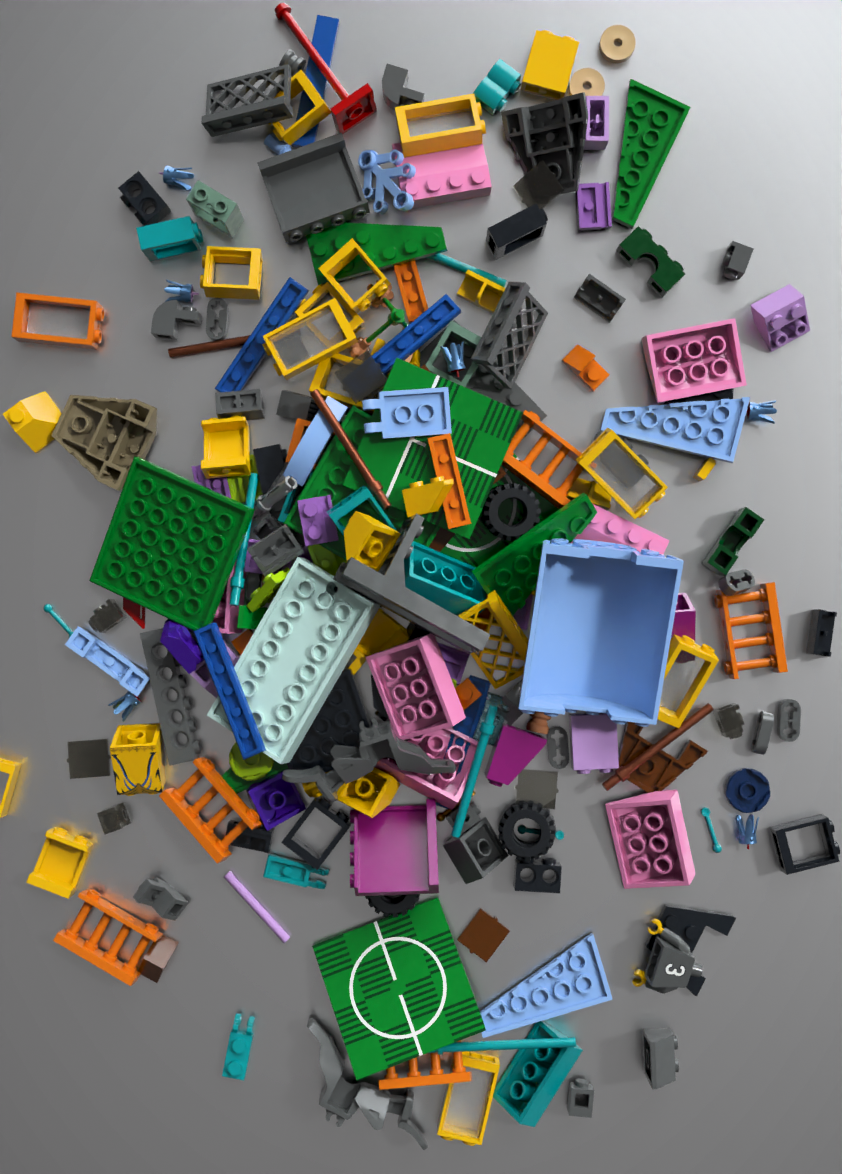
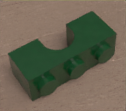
(641, 246)
(737, 533)

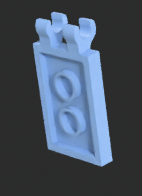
(410, 413)

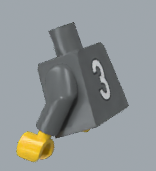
(669, 963)

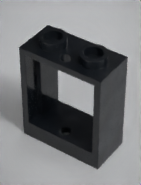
(516, 231)
(782, 848)
(302, 849)

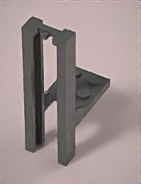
(389, 591)

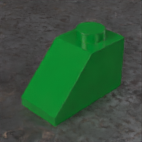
(249, 619)

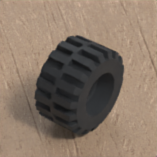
(530, 508)
(527, 849)
(393, 906)

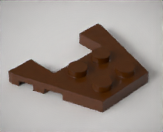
(662, 767)

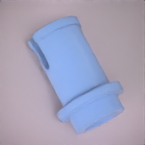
(275, 145)

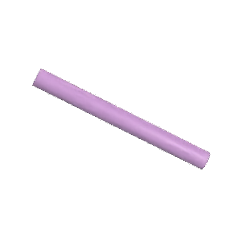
(257, 907)

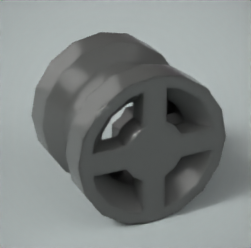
(295, 63)

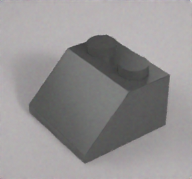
(476, 851)
(660, 1056)

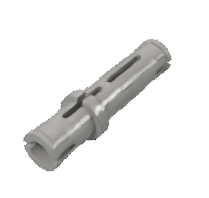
(265, 502)

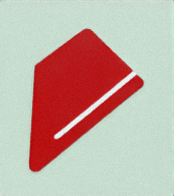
(135, 611)

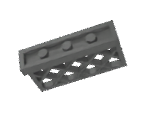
(250, 113)
(500, 327)

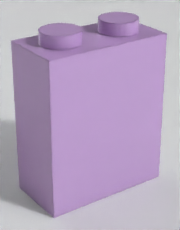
(593, 743)

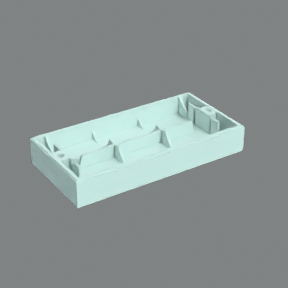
(298, 655)

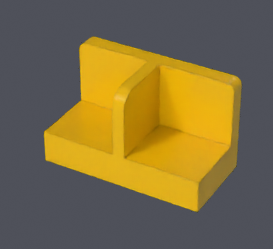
(480, 291)
(594, 491)

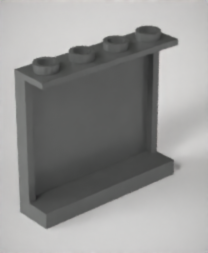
(313, 187)

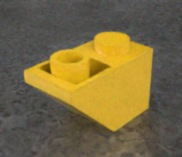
(426, 498)

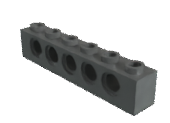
(175, 752)

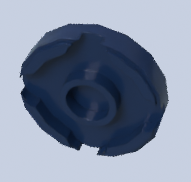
(747, 790)

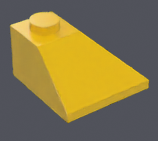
(34, 420)
(368, 540)
(369, 793)

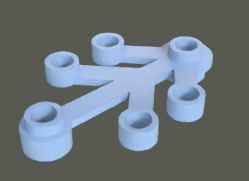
(369, 163)

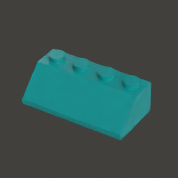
(442, 579)
(535, 1076)

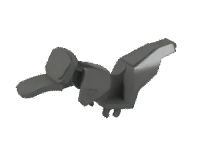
(354, 762)
(345, 1098)

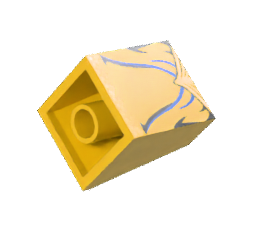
(138, 759)

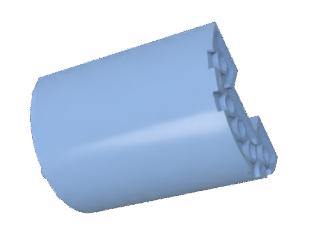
(600, 630)

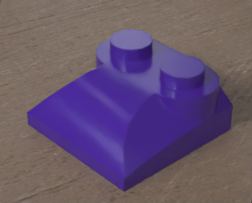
(181, 645)
(275, 800)

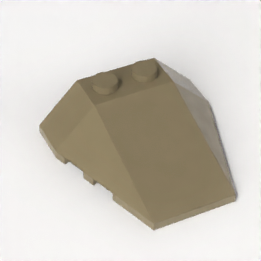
(106, 435)

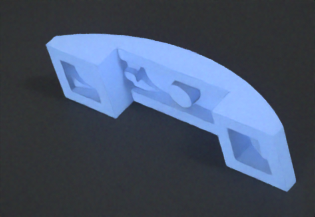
(313, 443)
(108, 660)

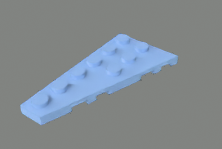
(690, 427)
(560, 987)

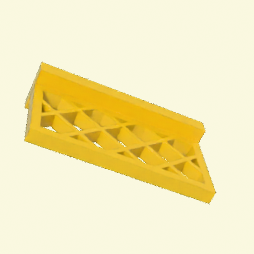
(509, 627)

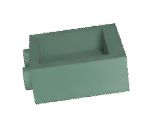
(210, 204)
(463, 335)

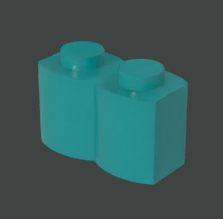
(497, 86)

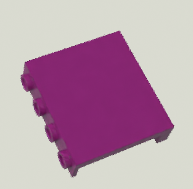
(395, 851)

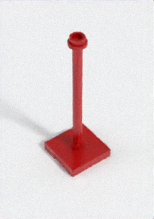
(353, 107)

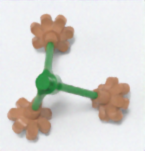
(394, 318)

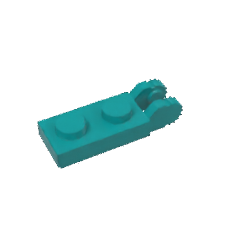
(293, 872)
(238, 1049)

